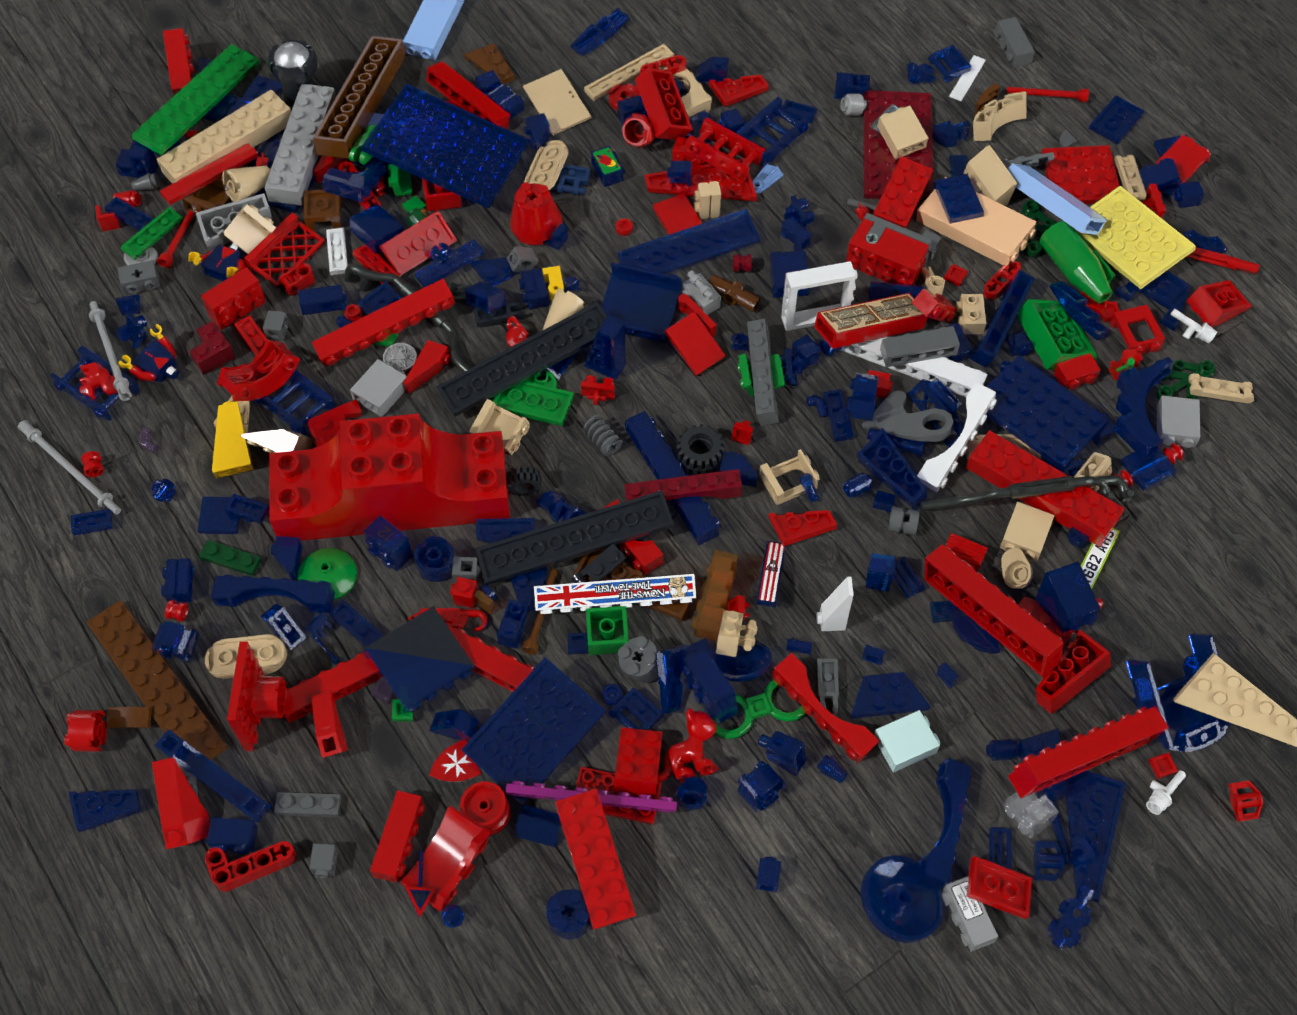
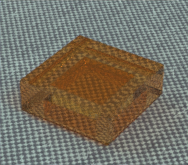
(484, 601)

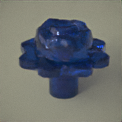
(571, 283)

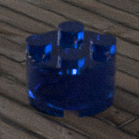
(434, 559)
(175, 641)
(760, 786)
(562, 925)

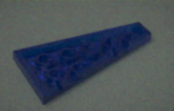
(1093, 812)

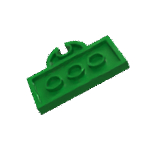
(537, 400)

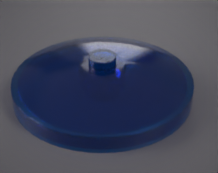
(898, 902)

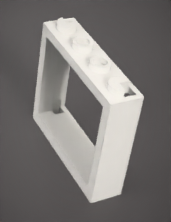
(812, 278)

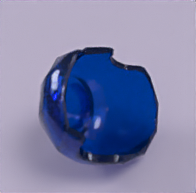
(692, 793)

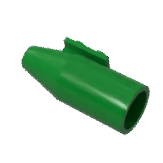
(1078, 262)

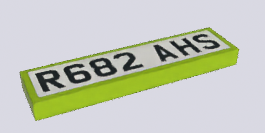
(1097, 556)

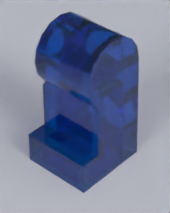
(796, 234)

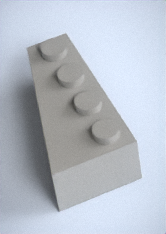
(217, 219)

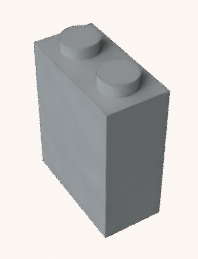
(379, 387)
(1178, 421)

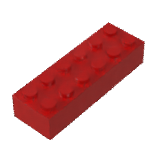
(595, 858)

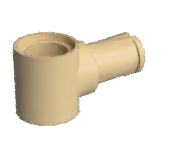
(934, 283)

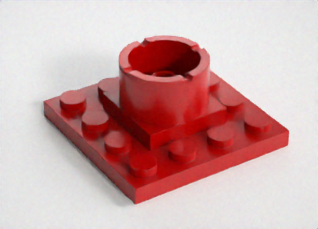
(253, 697)

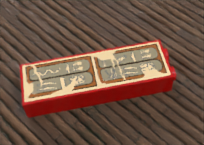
(869, 320)

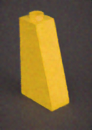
(230, 449)

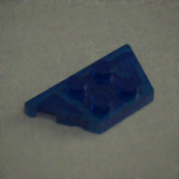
(887, 696)

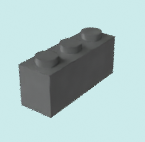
(1014, 42)

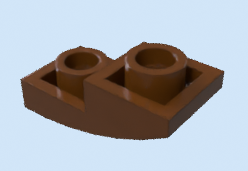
(987, 96)
(128, 717)

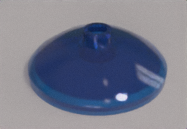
(746, 664)

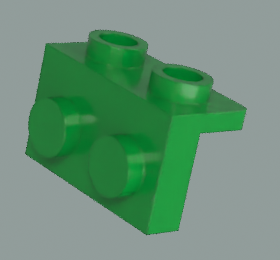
(400, 181)

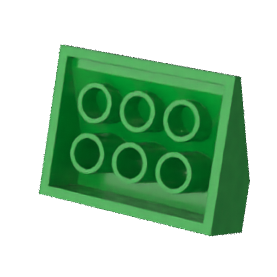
(1053, 332)

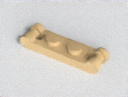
(1130, 176)
(1221, 389)

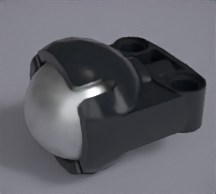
(292, 65)

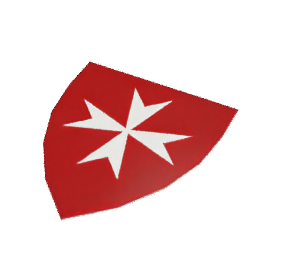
(454, 764)

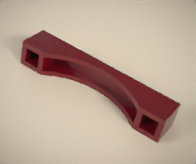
(717, 484)

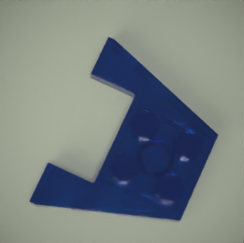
(1165, 290)

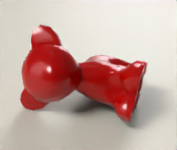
(700, 728)

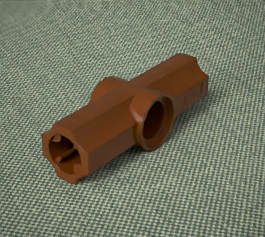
(735, 293)

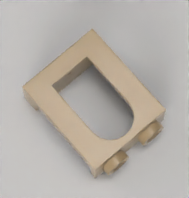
(768, 476)

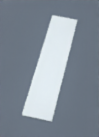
(967, 78)

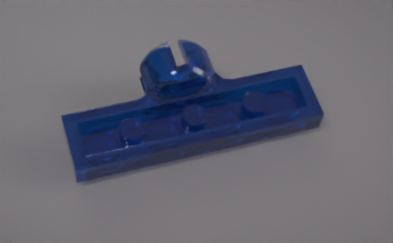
(448, 261)

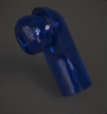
(807, 484)

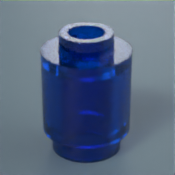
(857, 485)
(1002, 749)

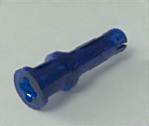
(905, 445)

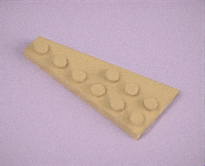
(1231, 697)

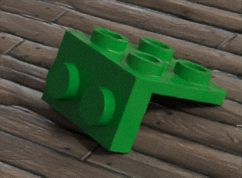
(746, 370)

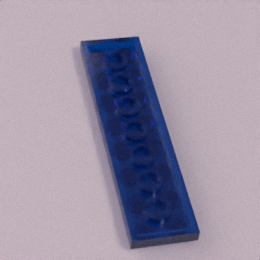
(693, 244)

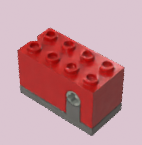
(888, 251)

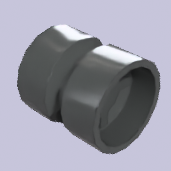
(896, 520)

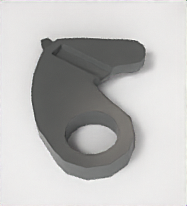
(895, 420)

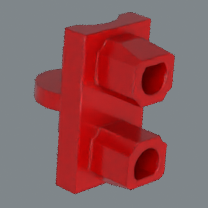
(597, 391)

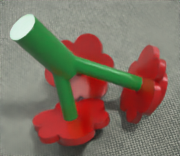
(1130, 359)

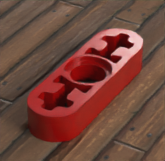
(671, 64)
(1000, 286)

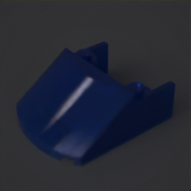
(1187, 727)

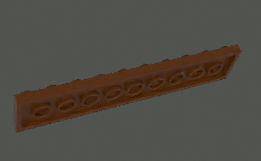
(154, 679)

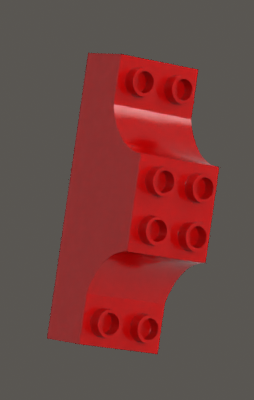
(389, 470)

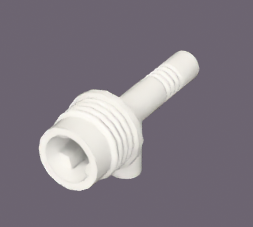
(1204, 332)
(1161, 797)

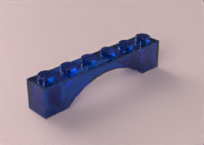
(234, 591)
(213, 776)
(952, 783)

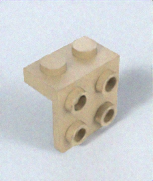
(249, 228)

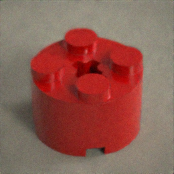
(86, 730)

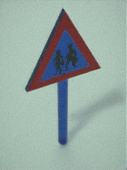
(420, 895)

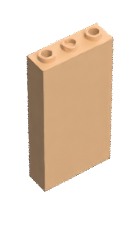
(995, 235)

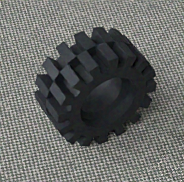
(524, 481)

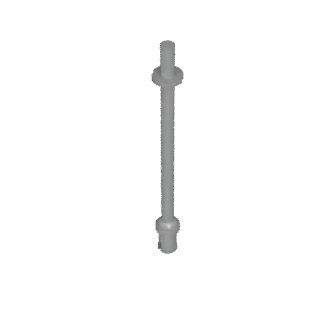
(120, 384)
(34, 435)

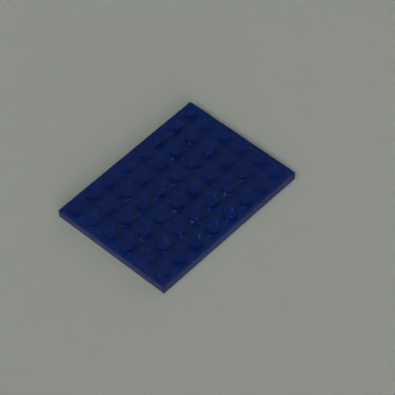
(446, 145)

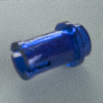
(798, 646)

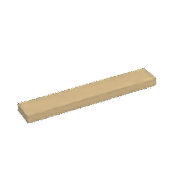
(625, 73)

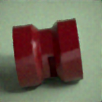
(742, 262)

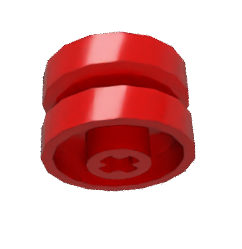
(486, 806)

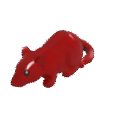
(515, 333)

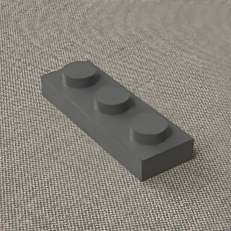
(307, 804)

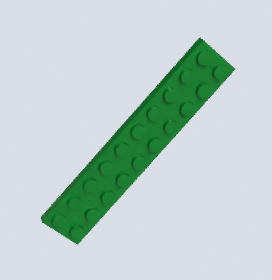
(195, 99)

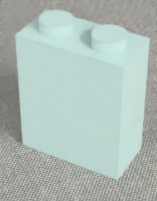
(907, 741)

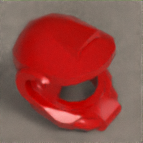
(638, 130)

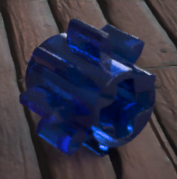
(163, 490)

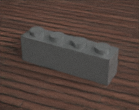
(919, 346)

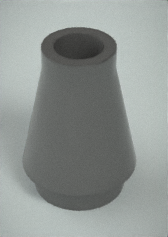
(146, 182)

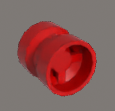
(92, 463)

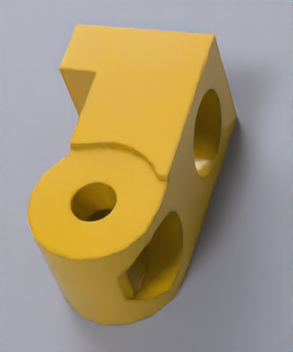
(554, 277)

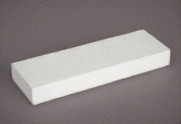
(337, 251)

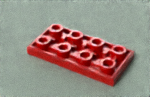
(603, 780)

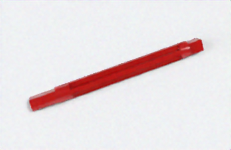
(1223, 260)

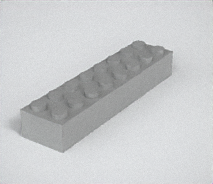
(297, 151)

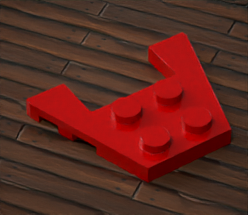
(326, 425)

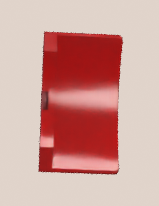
(449, 857)

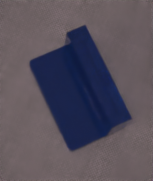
(538, 826)

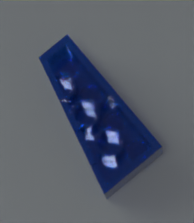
(608, 349)
(891, 468)

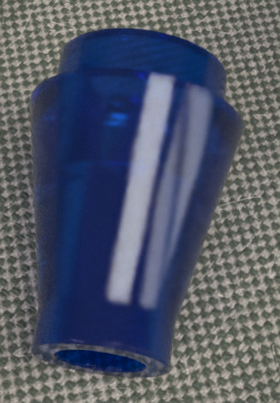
(830, 768)

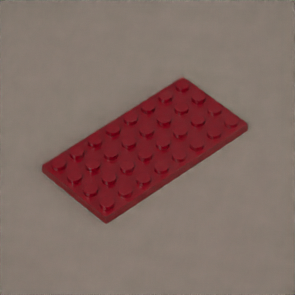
(878, 159)

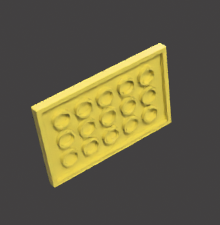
(1136, 238)

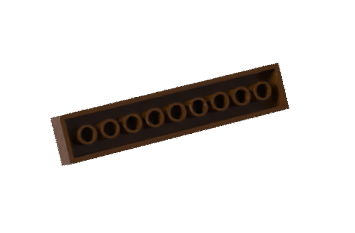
(359, 96)

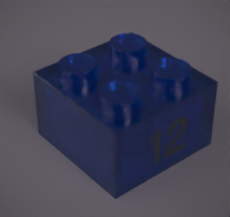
(387, 543)

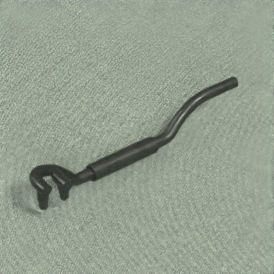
(406, 288)
(1036, 488)

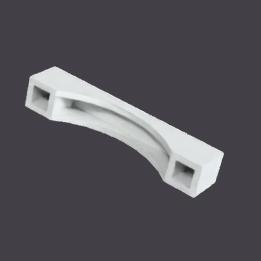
(937, 469)

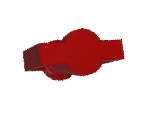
(1238, 805)

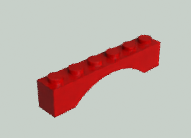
(853, 738)

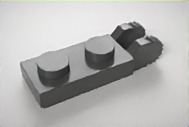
(828, 682)

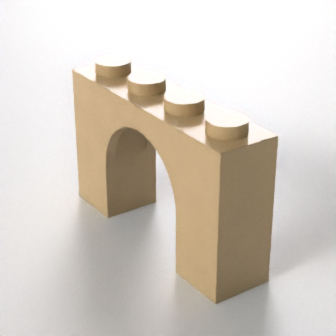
(696, 98)

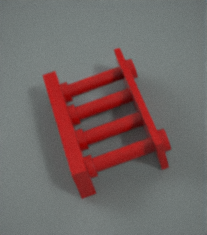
(730, 141)

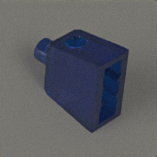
(784, 751)

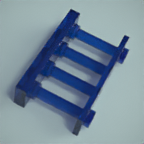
(765, 118)
(87, 357)
(310, 390)

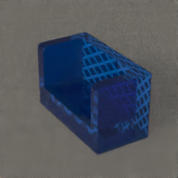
(880, 572)

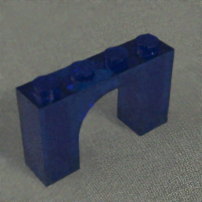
(355, 185)

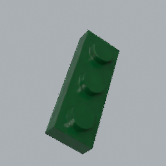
(230, 558)

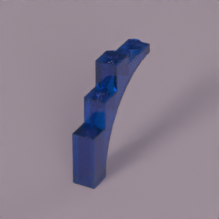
(1133, 423)

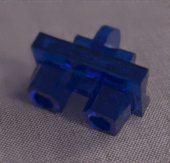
(796, 211)
(133, 329)
(792, 366)

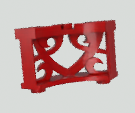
(242, 379)

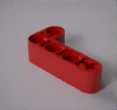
(253, 861)

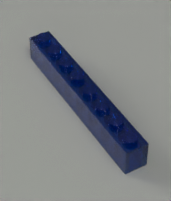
(664, 465)

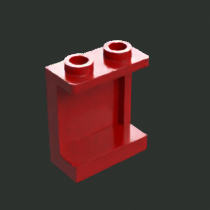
(1187, 157)

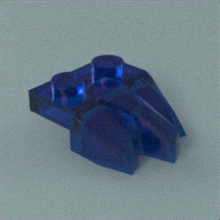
(378, 298)

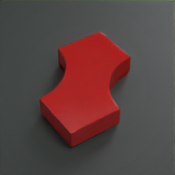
(1104, 310)

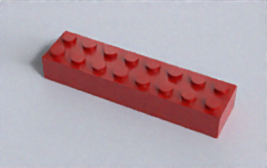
(1080, 508)
(993, 610)
(1087, 751)

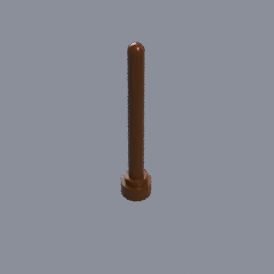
(531, 645)

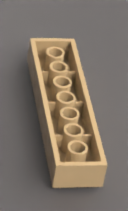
(249, 124)

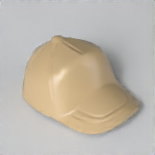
(1016, 569)

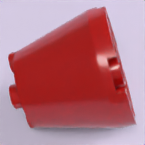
(534, 214)

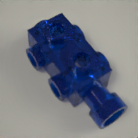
(1068, 920)

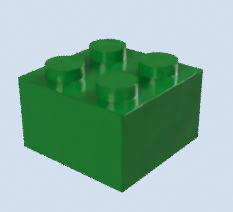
(606, 629)

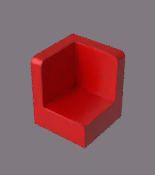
(107, 220)

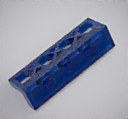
(939, 404)

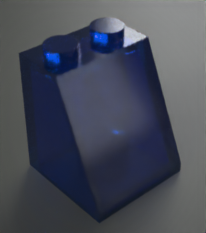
(1068, 597)

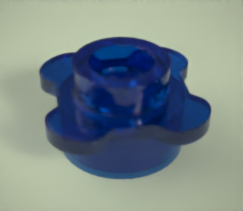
(740, 337)

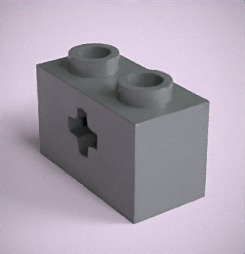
(139, 277)

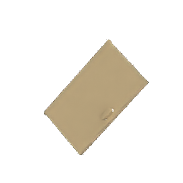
(558, 101)

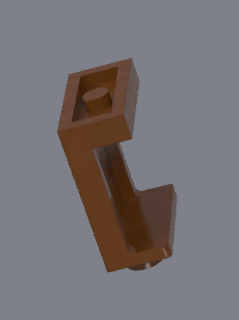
(207, 197)

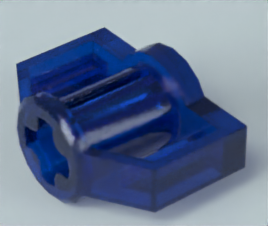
(570, 512)
(1038, 863)

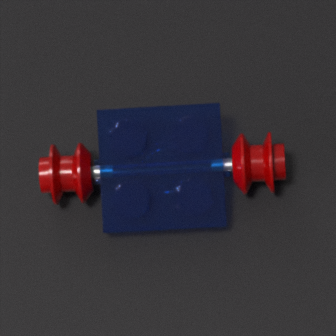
(1152, 470)

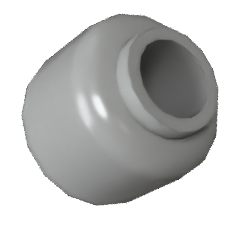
(853, 104)

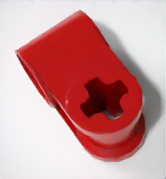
(298, 278)

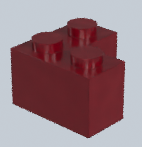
(213, 351)

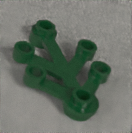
(1031, 209)
(1184, 377)

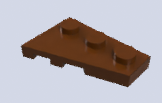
(489, 59)

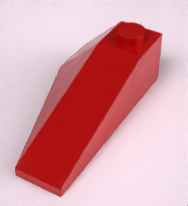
(180, 811)

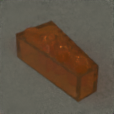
(715, 595)

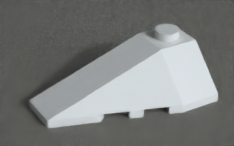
(836, 608)

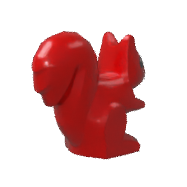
(95, 378)

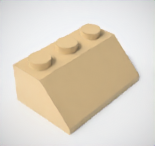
(991, 176)

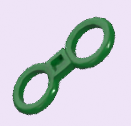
(758, 707)

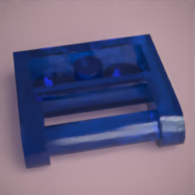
(953, 60)
(639, 707)

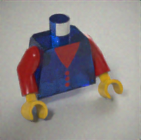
(220, 262)
(154, 361)

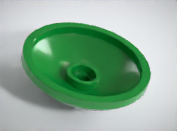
(340, 571)

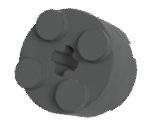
(631, 656)

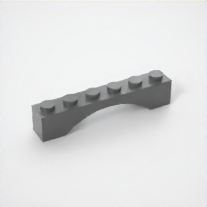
(761, 372)

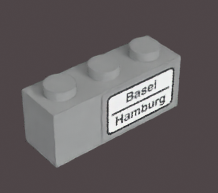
(969, 916)

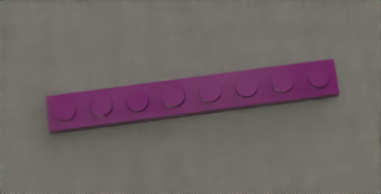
(623, 799)

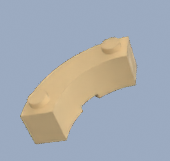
(997, 114)

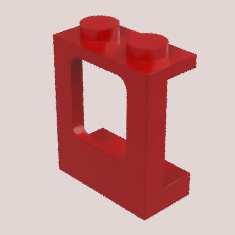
(1134, 315)

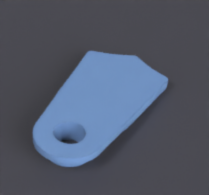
(766, 177)

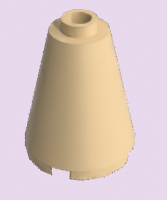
(245, 181)
(562, 307)

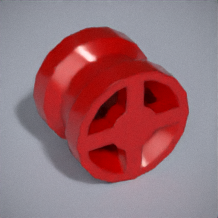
(176, 610)

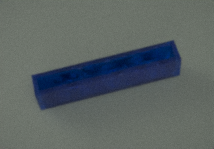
(1002, 318)

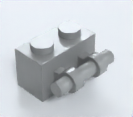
(701, 292)

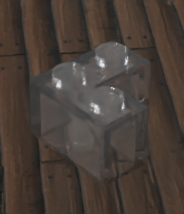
(1030, 813)

